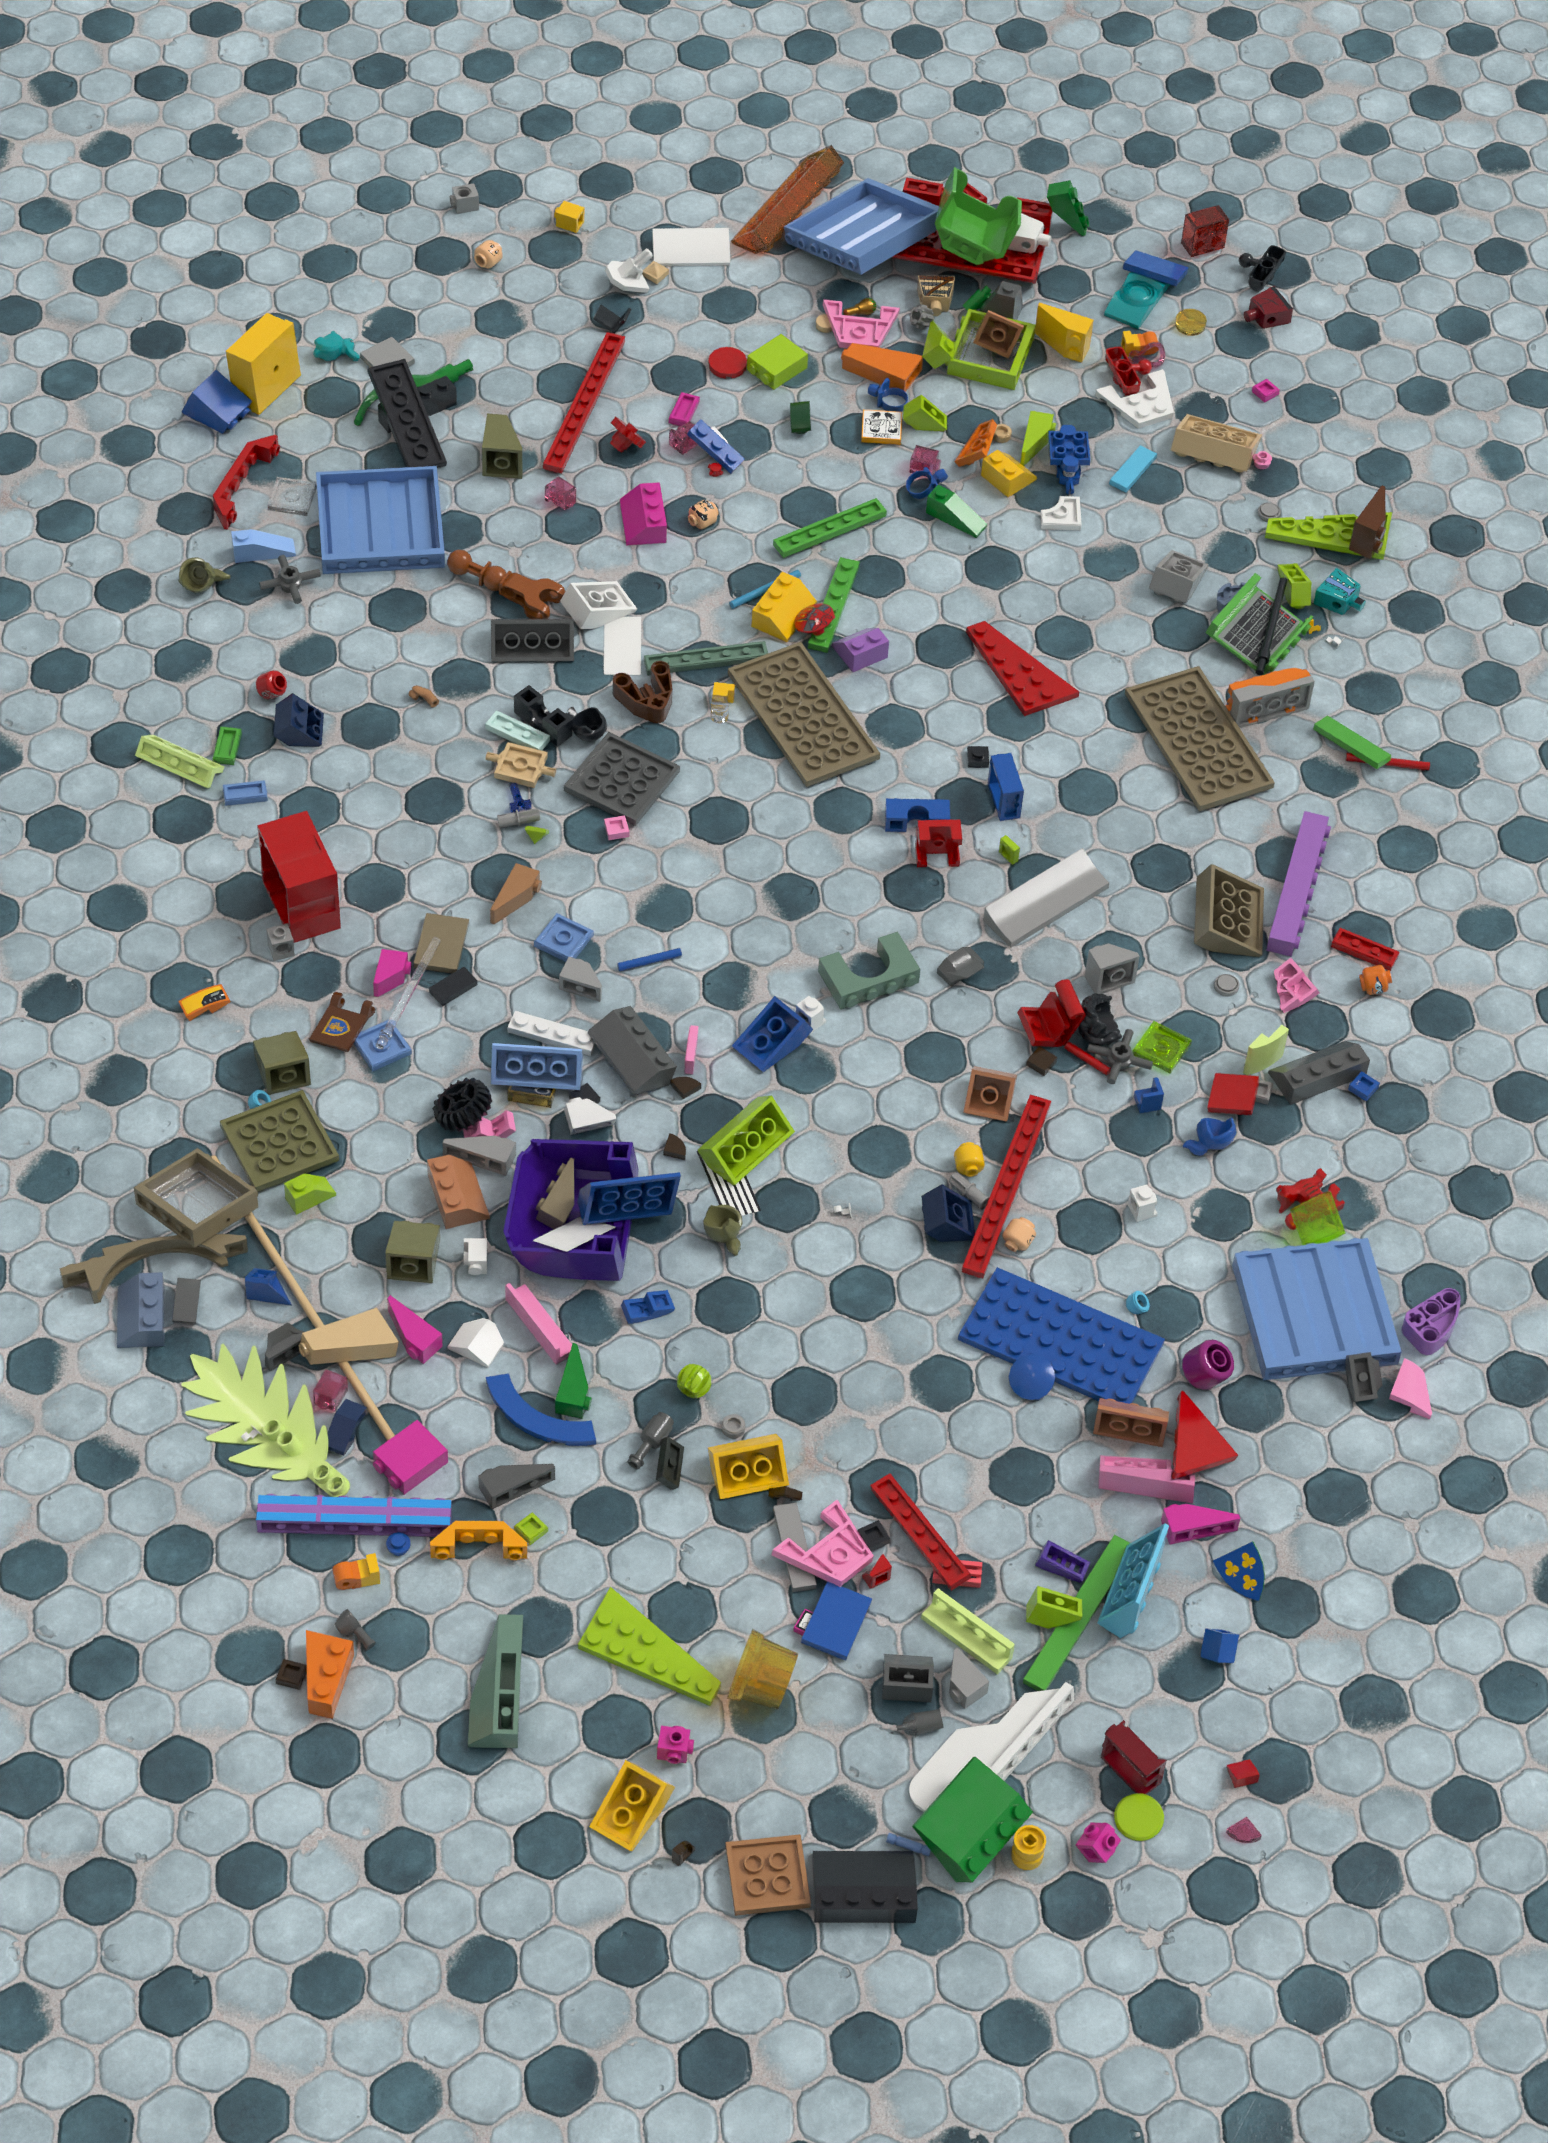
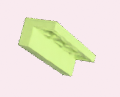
(178, 760)
(968, 1632)

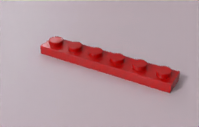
(920, 1532)

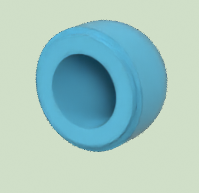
(253, 1098)
(1133, 1305)

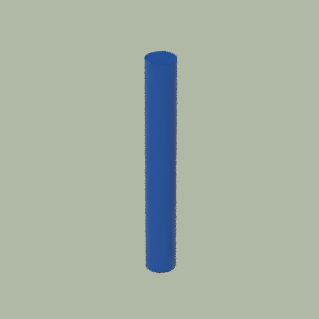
(629, 964)

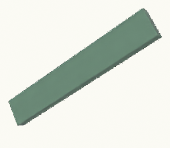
(708, 657)

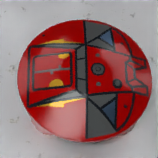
(814, 619)

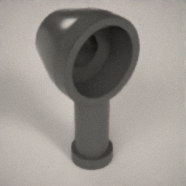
(348, 1624)

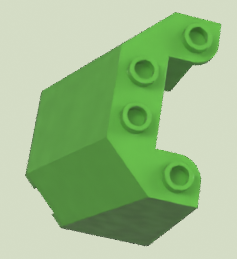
(973, 227)

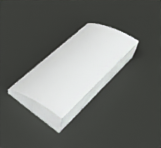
(691, 246)

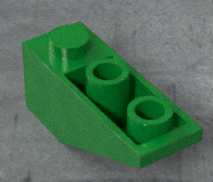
(1065, 203)

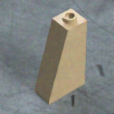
(350, 1339)

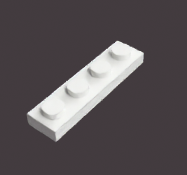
(551, 1032)

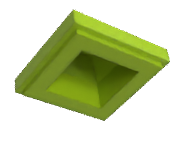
(536, 833)

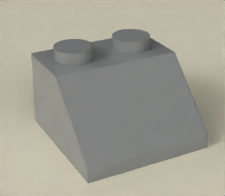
(1110, 968)

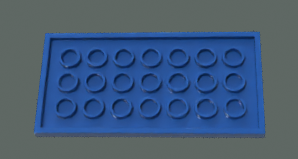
(1083, 1345)

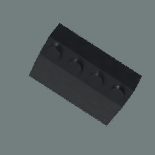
(864, 1887)

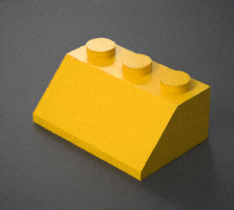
(780, 606)
(748, 1466)

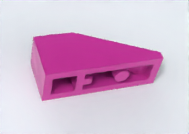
(417, 1335)
(1196, 1522)

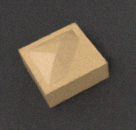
(655, 272)

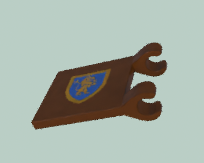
(340, 1026)

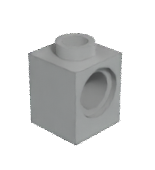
(464, 198)
(280, 942)

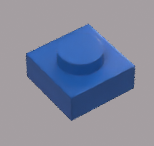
(1363, 1086)

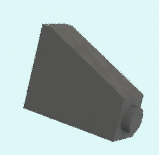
(1005, 301)

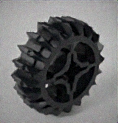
(462, 1104)

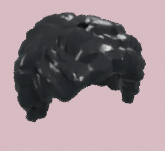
(1099, 1023)

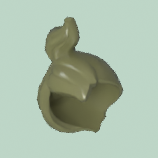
(199, 575)
(723, 1225)

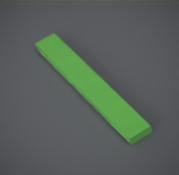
(1066, 1636)

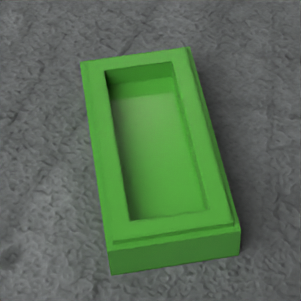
(227, 745)

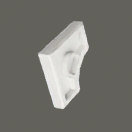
(1063, 516)

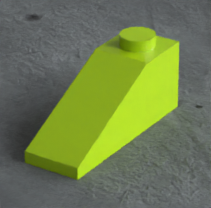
(938, 346)
(1036, 434)
(1298, 585)

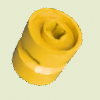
(1028, 1847)

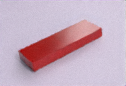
(1365, 949)

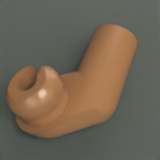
(425, 693)

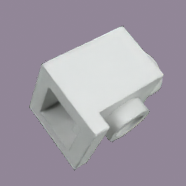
(813, 1011)
(1142, 1203)
(475, 1255)

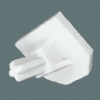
(628, 274)

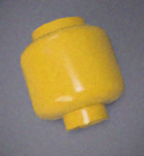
(969, 1159)

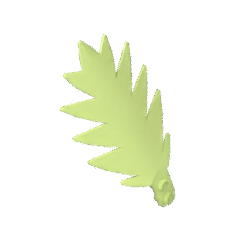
(285, 1440)

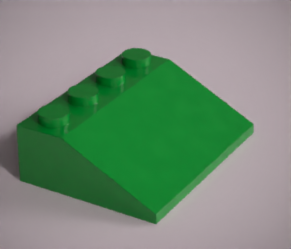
(971, 1821)

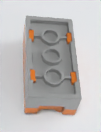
(1270, 696)

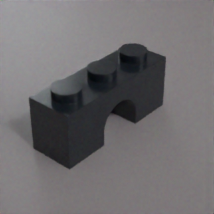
(531, 708)

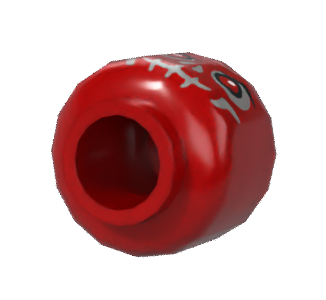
(271, 684)

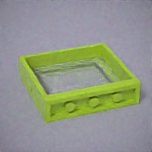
(983, 365)

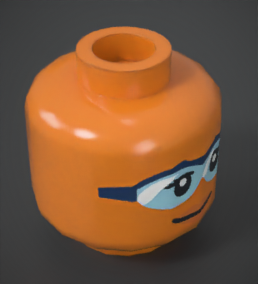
(1375, 979)

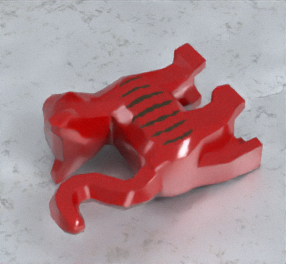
(1303, 1191)

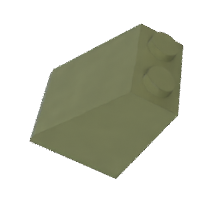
(501, 449)
(282, 1062)
(412, 1251)

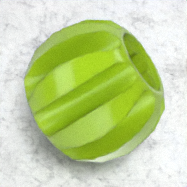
(694, 1381)

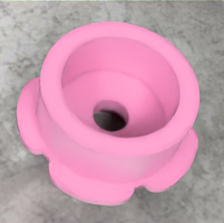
(1262, 460)

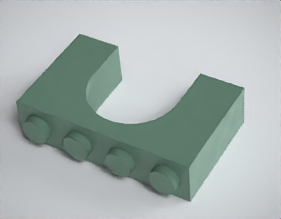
(852, 989)

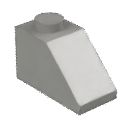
(580, 979)
(966, 1681)

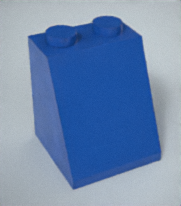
(217, 403)

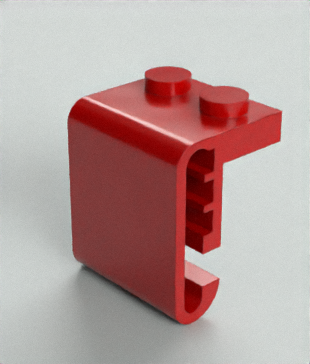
(1055, 1018)

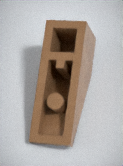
(516, 892)

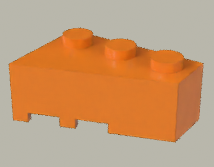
(327, 1670)

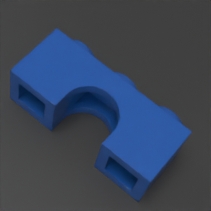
(901, 811)

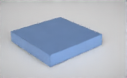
(563, 938)
(377, 1058)

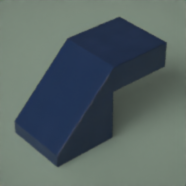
(343, 1426)

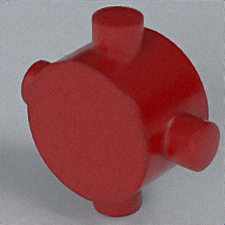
(715, 469)

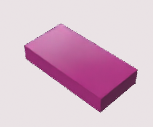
(684, 409)

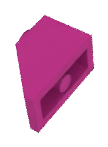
(390, 971)

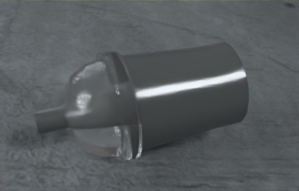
(921, 1722)

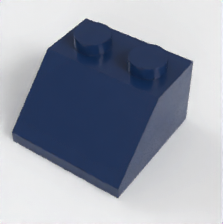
(947, 1215)

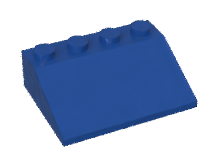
(628, 1198)

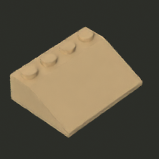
(1215, 443)

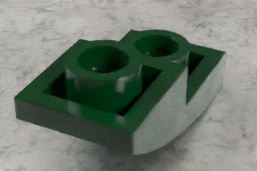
(800, 417)

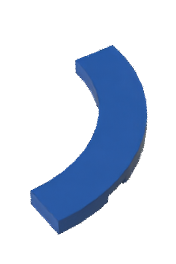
(534, 1422)

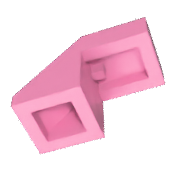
(500, 1126)

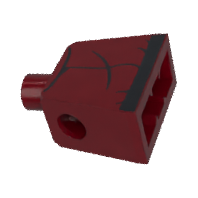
(1269, 309)

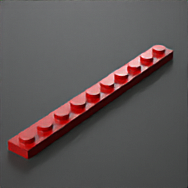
(584, 403)
(1006, 1187)

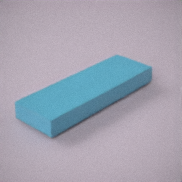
(1133, 469)

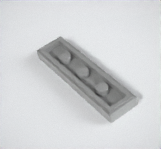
(790, 1526)

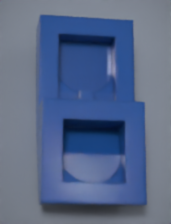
(651, 1306)

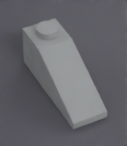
(484, 1152)

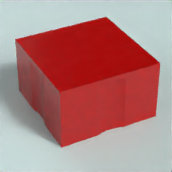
(299, 876)

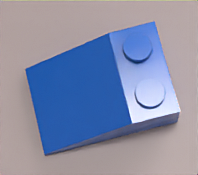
(772, 1035)

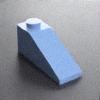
(258, 545)

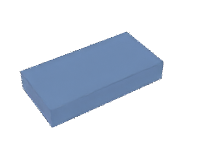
(245, 793)

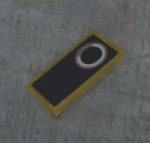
(532, 1095)

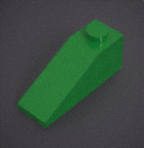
(954, 511)
(573, 1390)

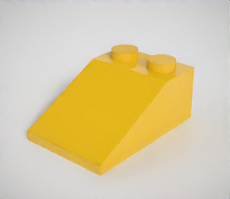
(1064, 331)
(631, 1805)

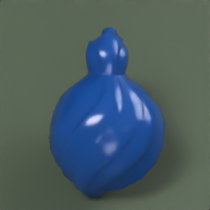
(1212, 1135)

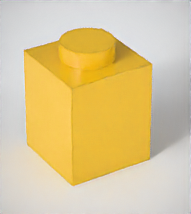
(569, 216)

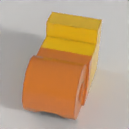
(1138, 342)
(357, 1573)

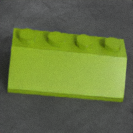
(746, 1139)

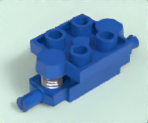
(1067, 452)

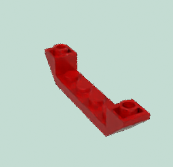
(261, 449)

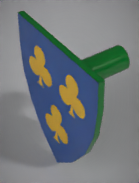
(1243, 1570)

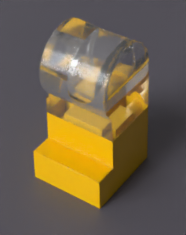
(721, 696)

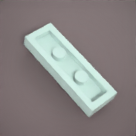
(517, 731)

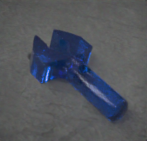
(518, 801)

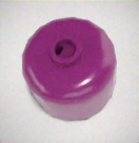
(1208, 1364)

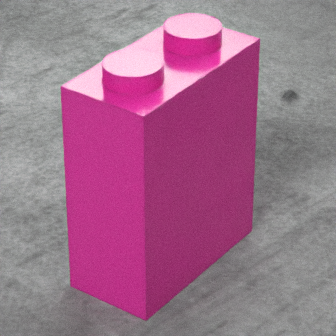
(410, 1457)

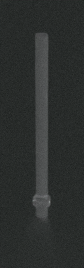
(386, 1033)

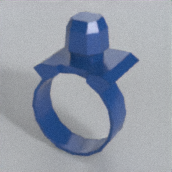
(883, 391)
(939, 476)

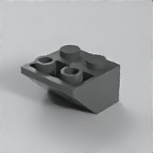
(907, 1678)

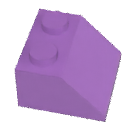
(862, 648)

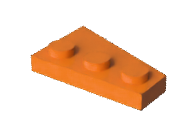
(978, 444)

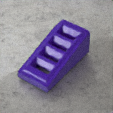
(1052, 1566)

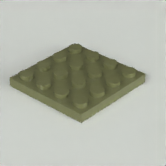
(279, 1140)

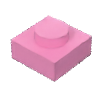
(616, 827)

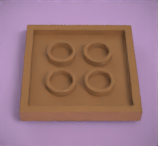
(767, 1875)

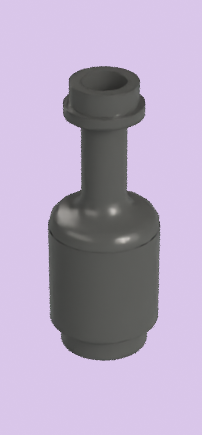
(655, 1430)

